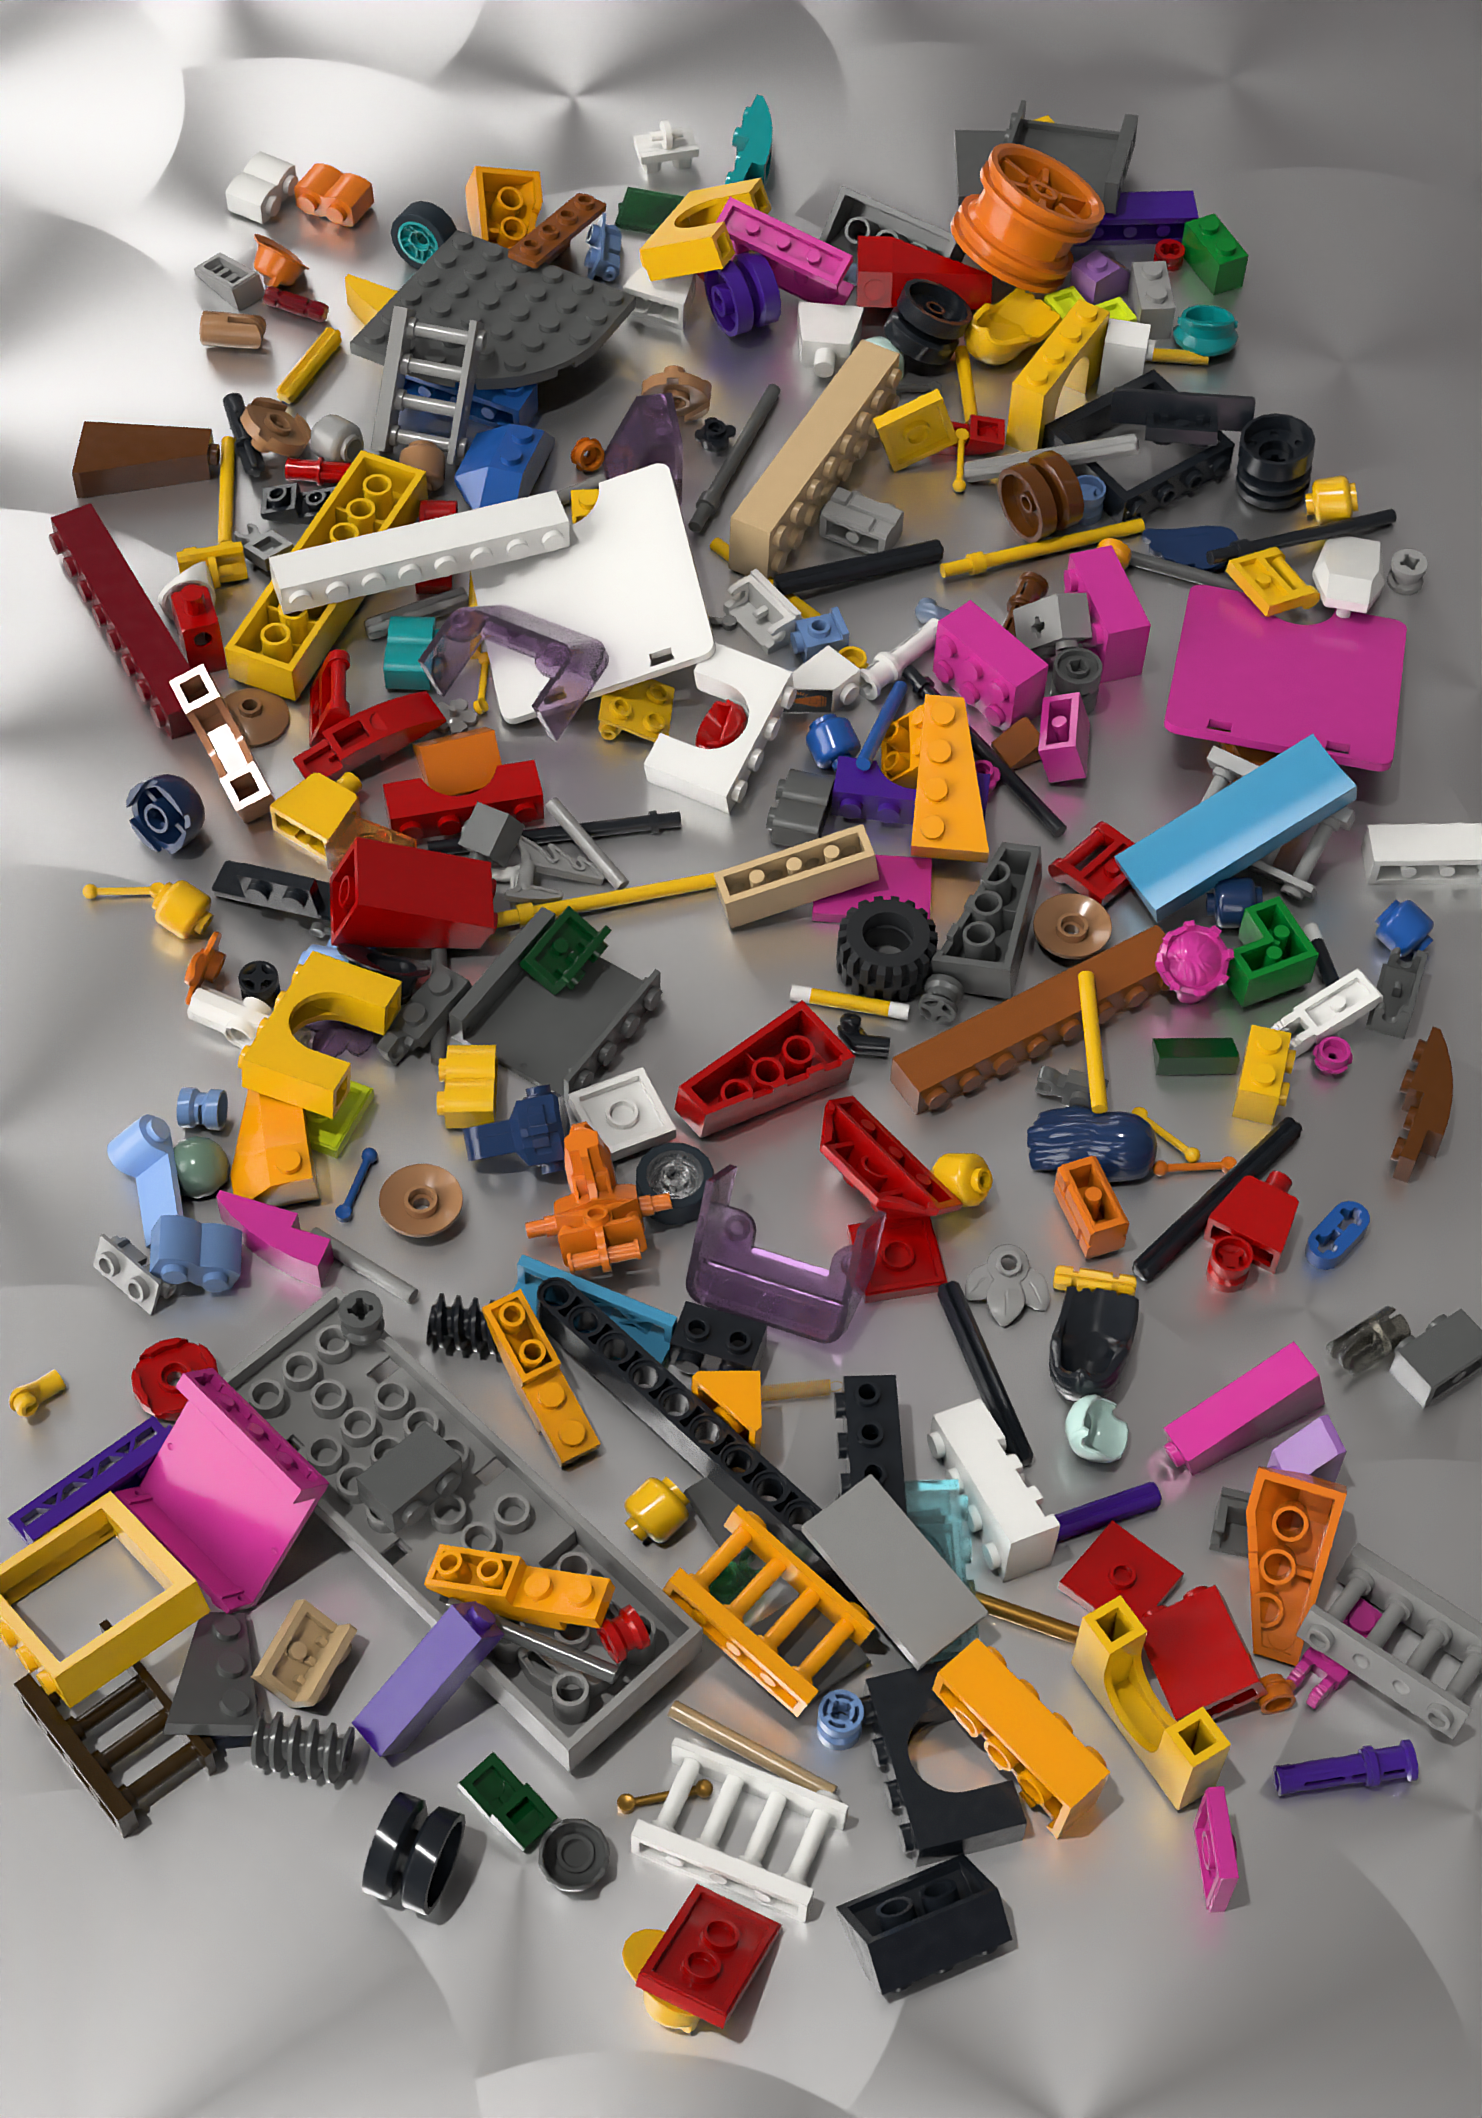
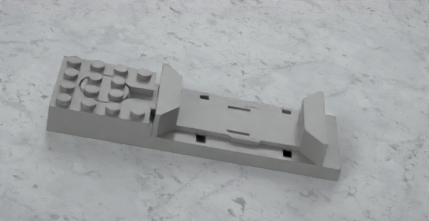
(342, 1421)

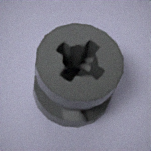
(941, 998)
(361, 1328)

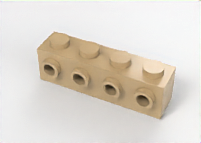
(796, 876)

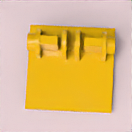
(638, 709)

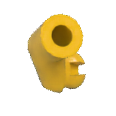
(27, 1397)

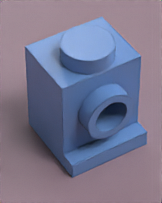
(817, 632)

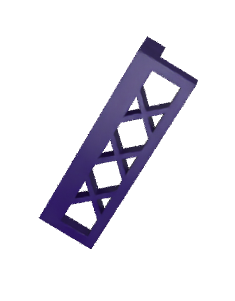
(122, 1475)

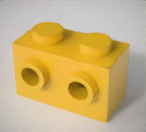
(1262, 1075)

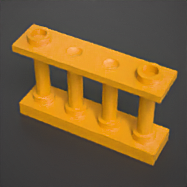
(759, 1653)

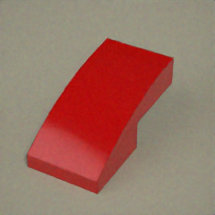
(985, 436)

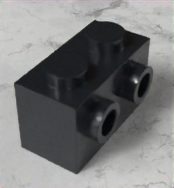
(716, 1341)

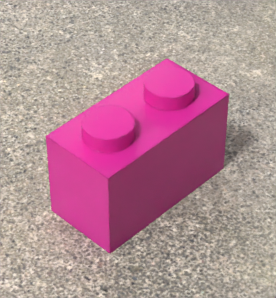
(1064, 737)

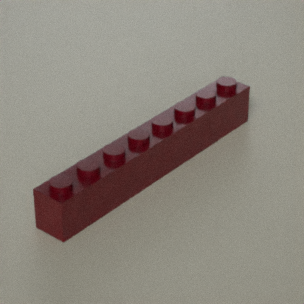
(125, 612)

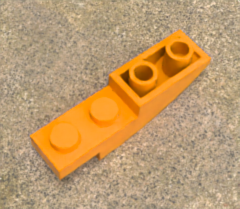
(538, 1378)
(518, 1590)

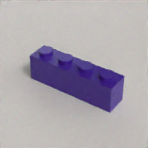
(1146, 219)

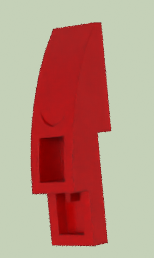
(370, 733)

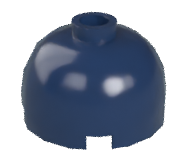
(166, 812)

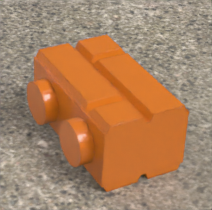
(1091, 1206)

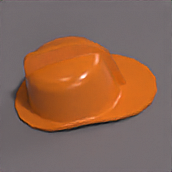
(276, 263)

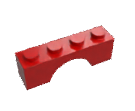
(425, 813)

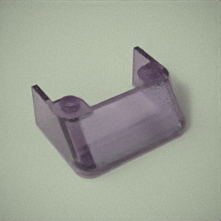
(563, 655)
(770, 1287)

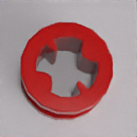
(1171, 252)

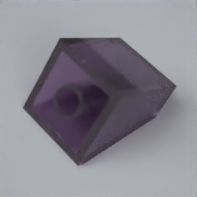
(647, 437)

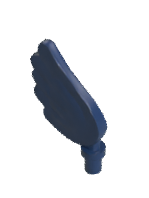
(1189, 544)

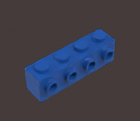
(488, 406)

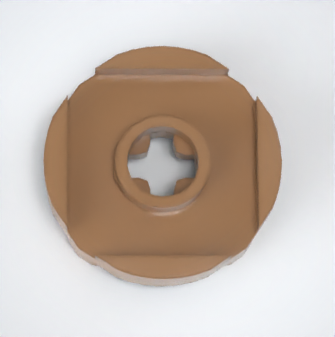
(689, 392)
(274, 428)

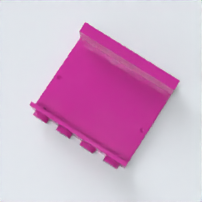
(225, 1493)

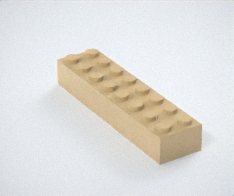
(813, 461)

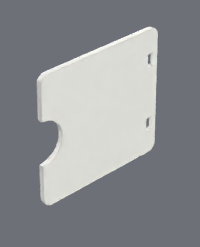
(619, 581)

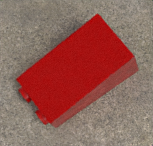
(410, 898)

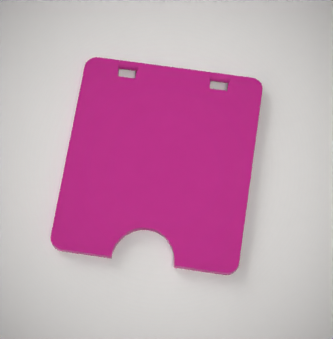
(1287, 679)

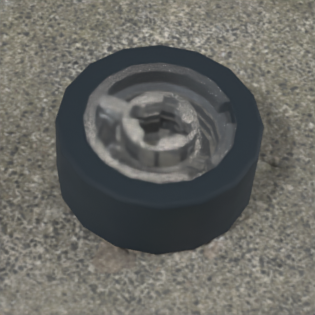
(678, 1163)

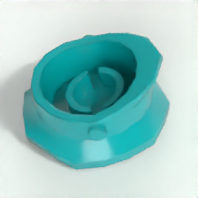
(1206, 330)

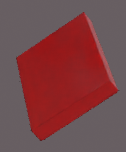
(708, 1956)

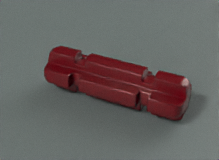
(296, 304)

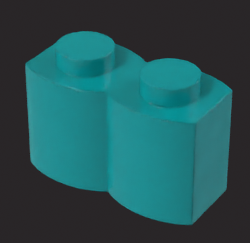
(405, 644)

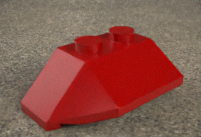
(880, 1164)

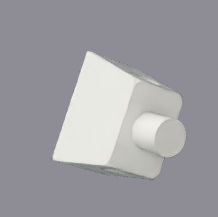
(662, 300)
(827, 335)

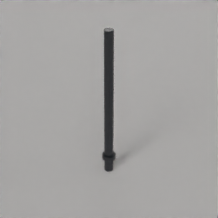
(924, 685)
(597, 828)

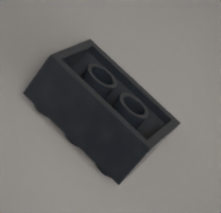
(925, 1924)

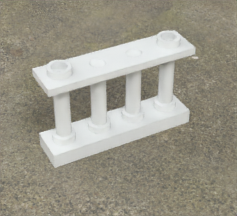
(745, 1874)

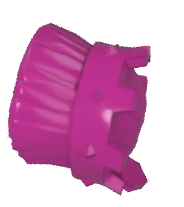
(1193, 961)

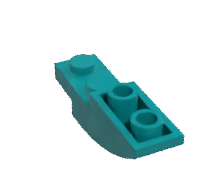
(753, 144)

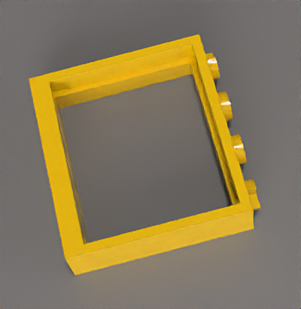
(124, 1642)

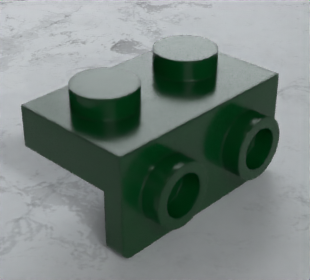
(563, 951)

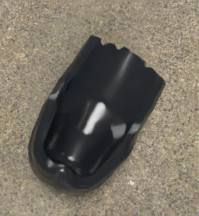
(1092, 1342)

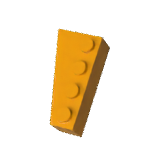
(947, 799)
(1022, 1735)

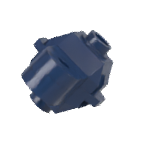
(533, 1132)

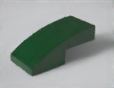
(507, 1802)

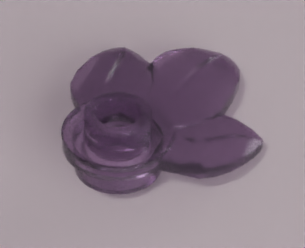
(335, 1037)

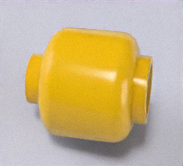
(1332, 499)
(183, 909)
(964, 1176)
(656, 1510)

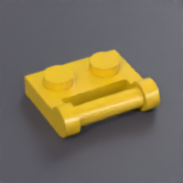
(1271, 582)

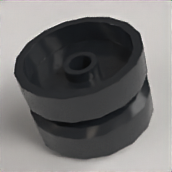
(928, 321)
(413, 1853)

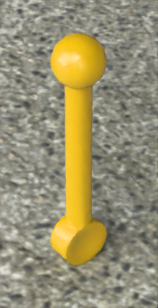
(959, 484)
(481, 705)
(90, 891)
(1191, 1154)

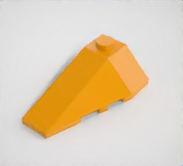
(273, 1153)

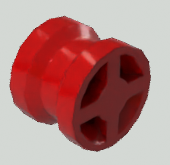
(623, 1634)

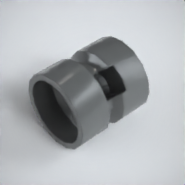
(1077, 672)

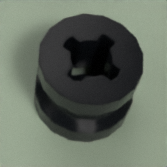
(260, 974)

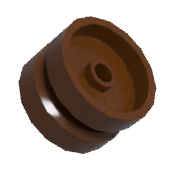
(1040, 496)

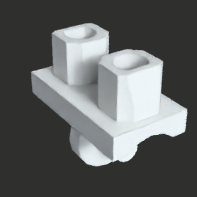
(664, 146)

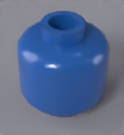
(831, 738)
(1404, 927)

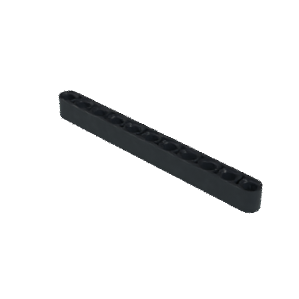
(686, 1430)

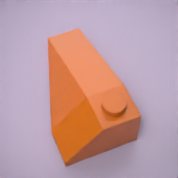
(1289, 1544)

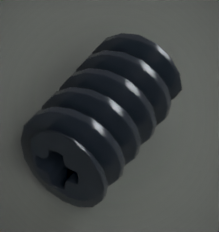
(459, 1324)

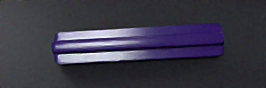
(1107, 1509)

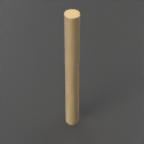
(748, 1748)

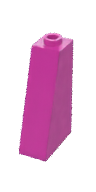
(1245, 1410)

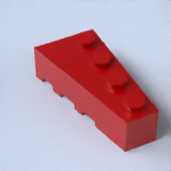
(767, 1070)

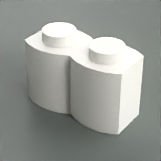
(261, 187)

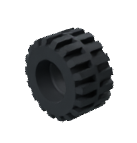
(892, 925)

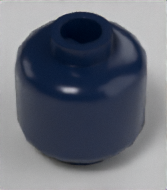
(1231, 899)

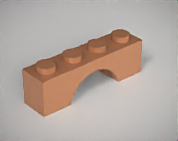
(223, 743)

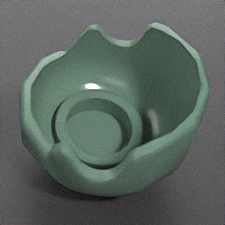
(200, 1166)

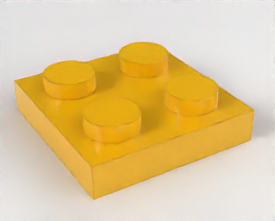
(915, 430)

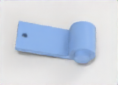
(148, 1155)

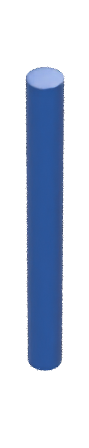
(881, 725)

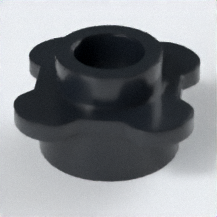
(714, 435)

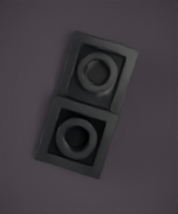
(290, 505)

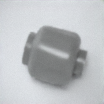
(336, 439)

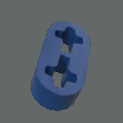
(1344, 1240)

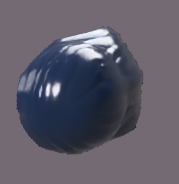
(1118, 1139)

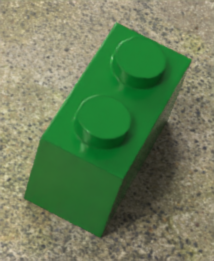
(1214, 254)

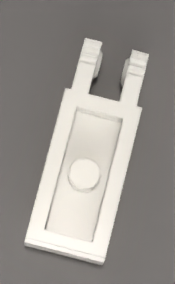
(1330, 1010)

